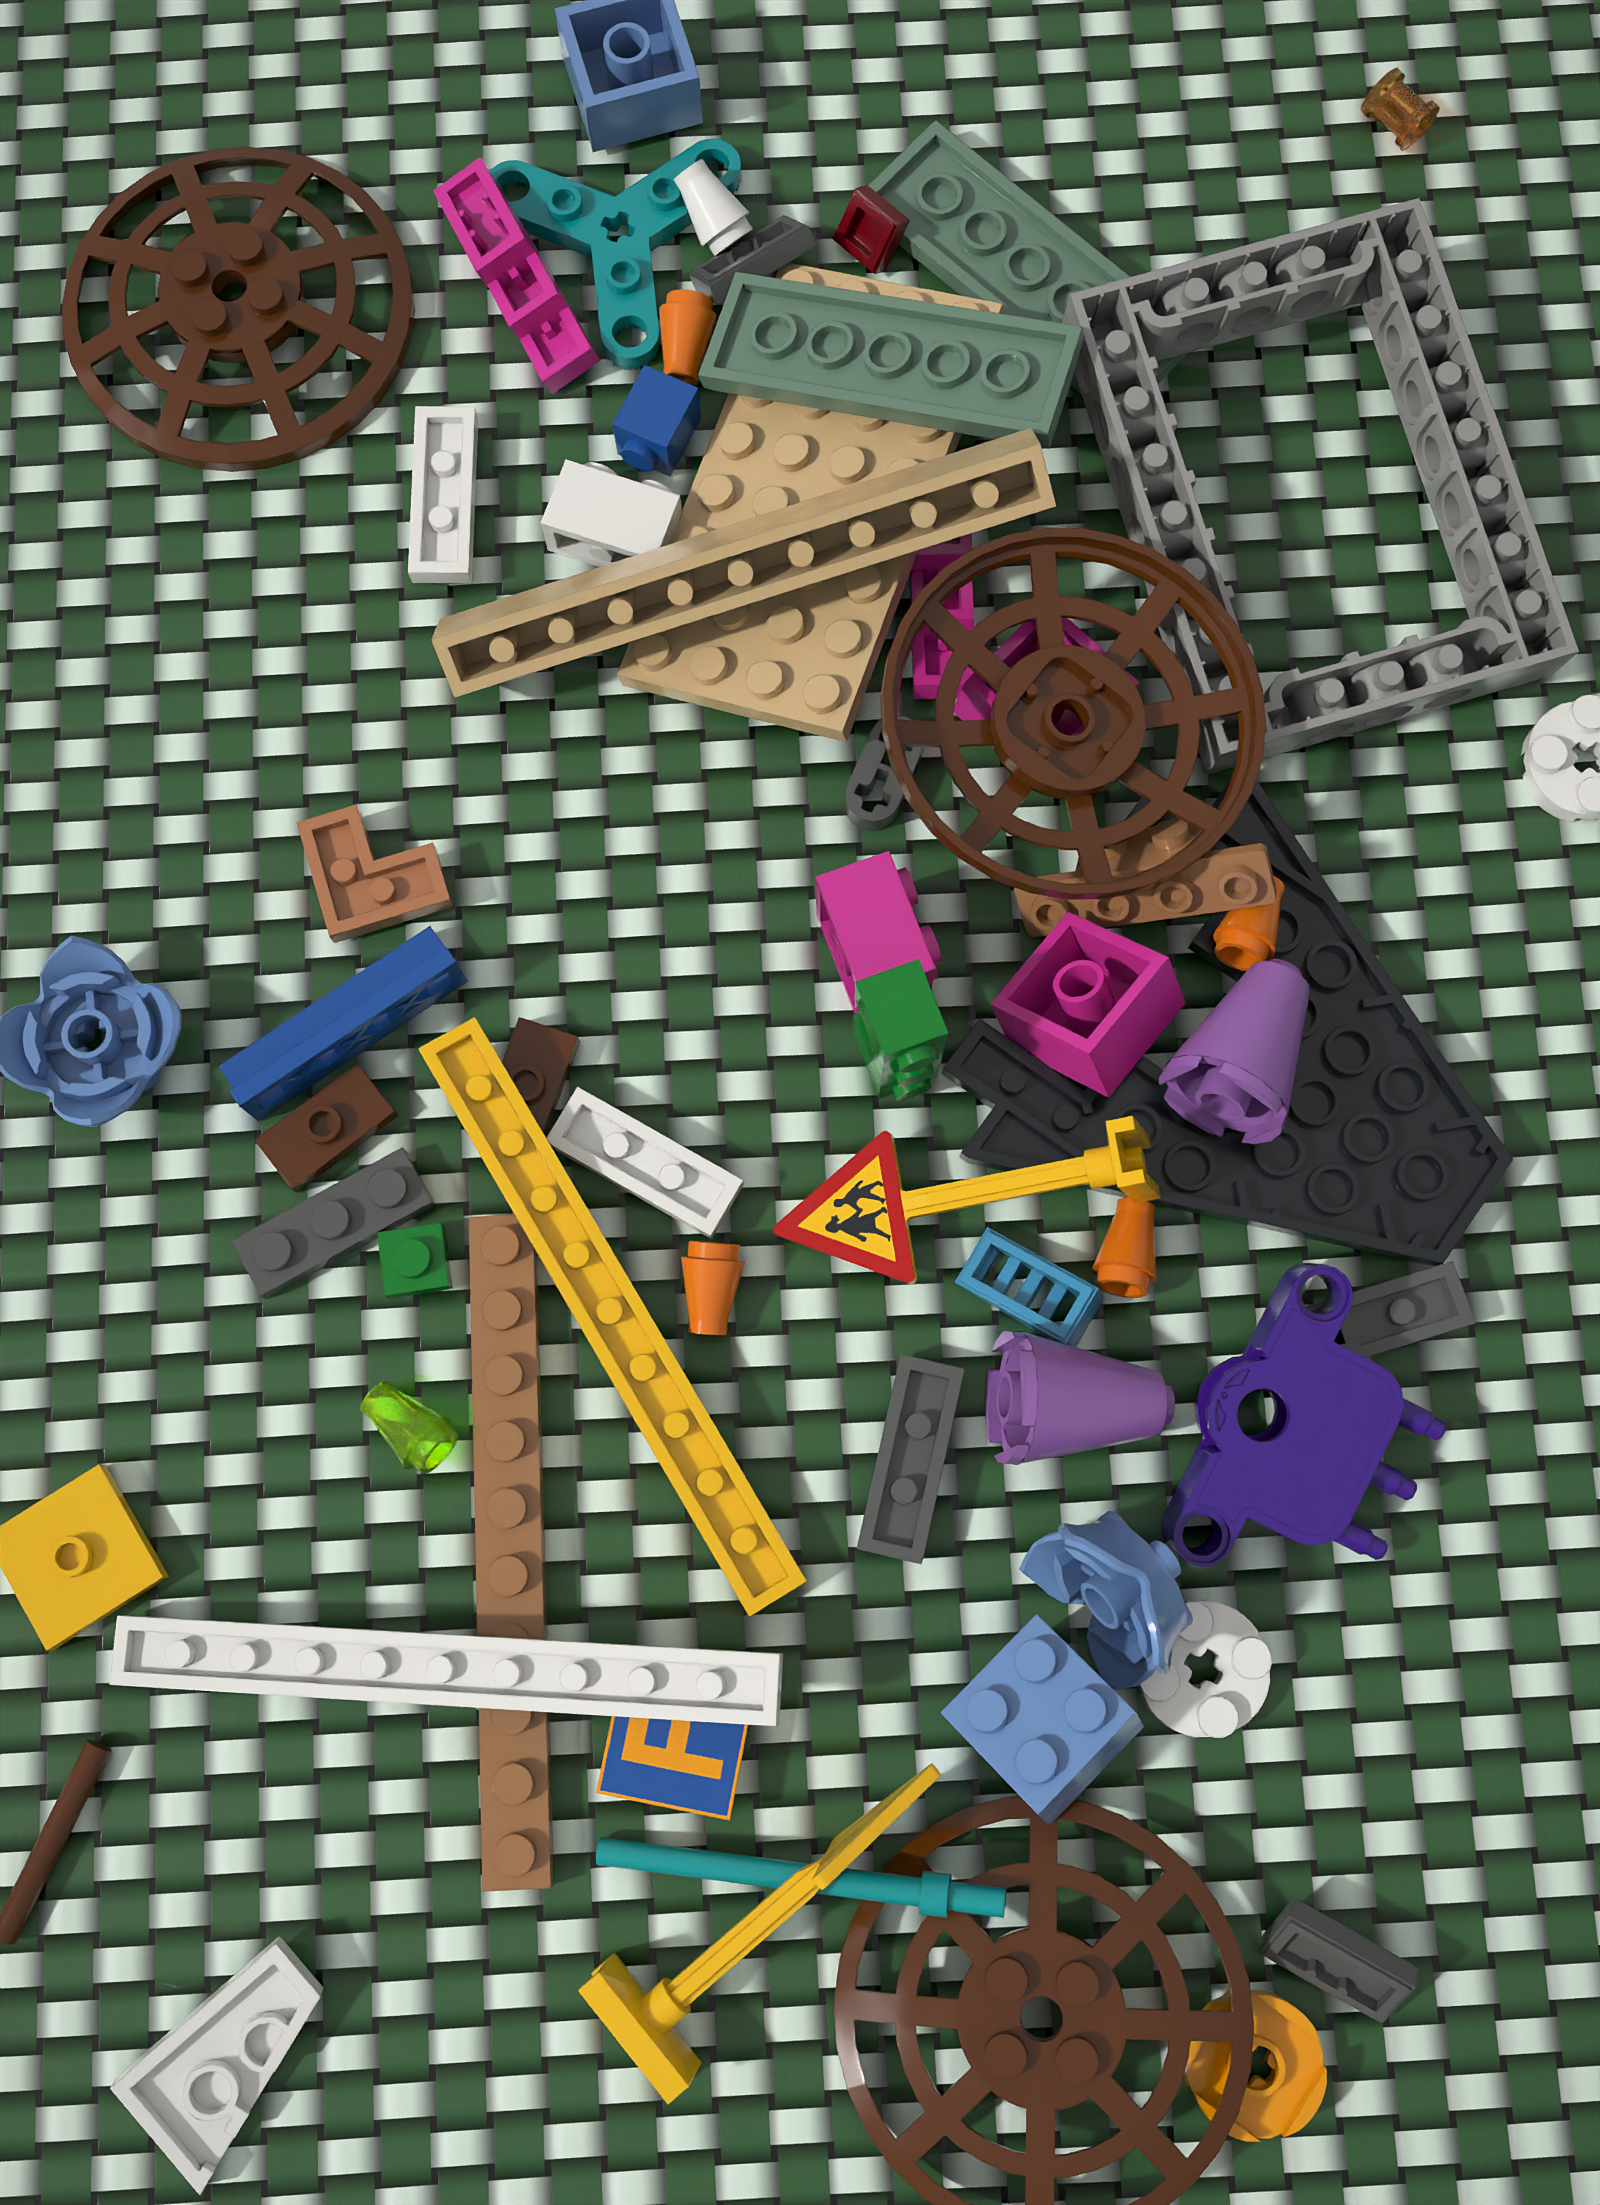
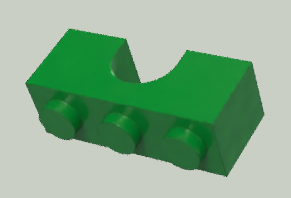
(899, 1030)

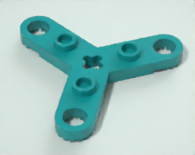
(623, 271)

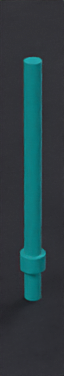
(932, 1893)

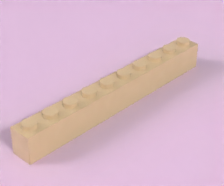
(745, 562)

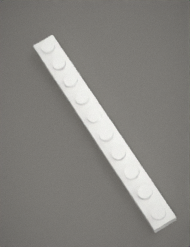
(449, 1670)

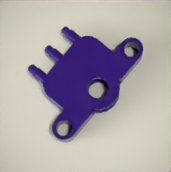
(1323, 1438)

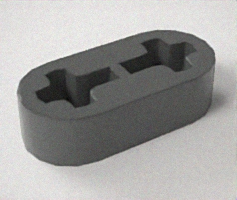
(864, 776)

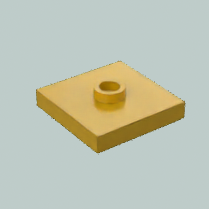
(77, 1557)

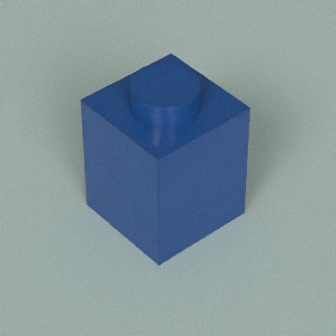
(656, 421)

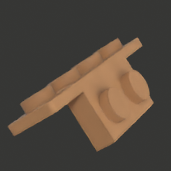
(1215, 883)

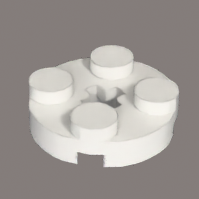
(1550, 760)
(1215, 1706)

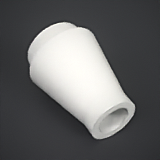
(712, 208)

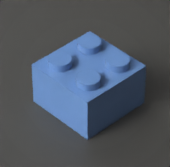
(629, 69)
(1043, 1719)

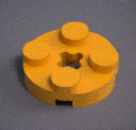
(1297, 2077)

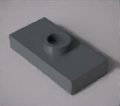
(756, 255)
(1338, 1960)

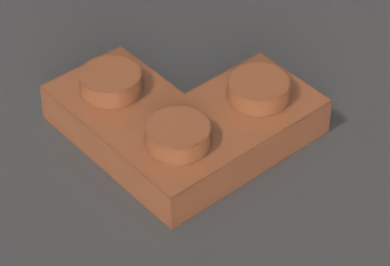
(365, 892)

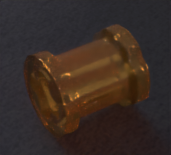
(1399, 109)

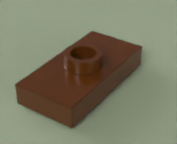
(539, 1065)
(326, 1128)

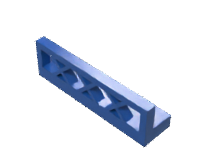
(342, 1024)

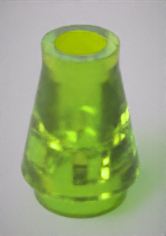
(410, 1428)

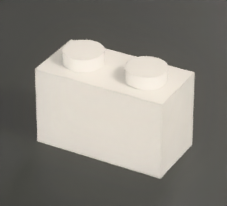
(607, 516)

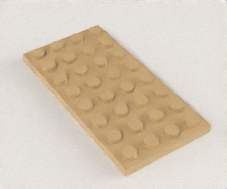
(814, 648)

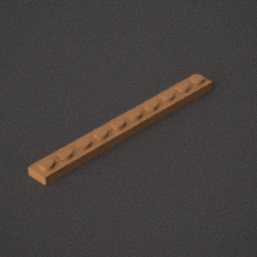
(509, 1544)

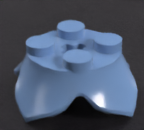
(82, 991)
(1125, 1587)

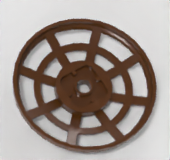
(241, 328)
(1093, 689)
(1081, 1980)

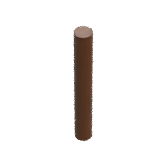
(51, 1840)

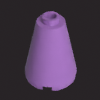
(1243, 1056)
(1068, 1400)

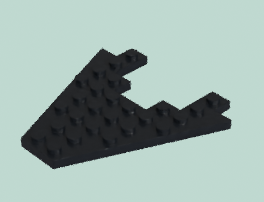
(1377, 1127)

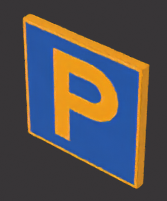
(673, 1763)

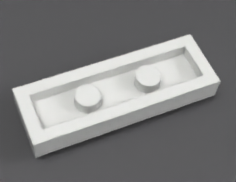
(443, 494)
(644, 1162)

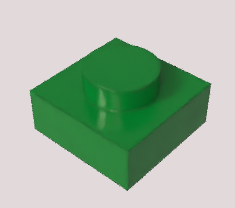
(414, 1260)

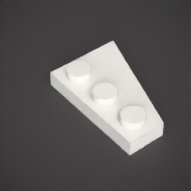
(214, 2063)

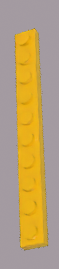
(613, 1317)

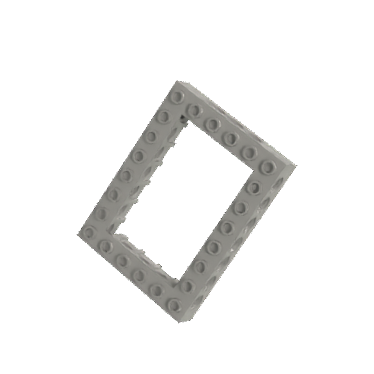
(1397, 276)

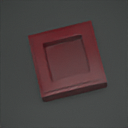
(871, 229)

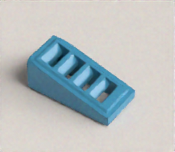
(1080, 1315)

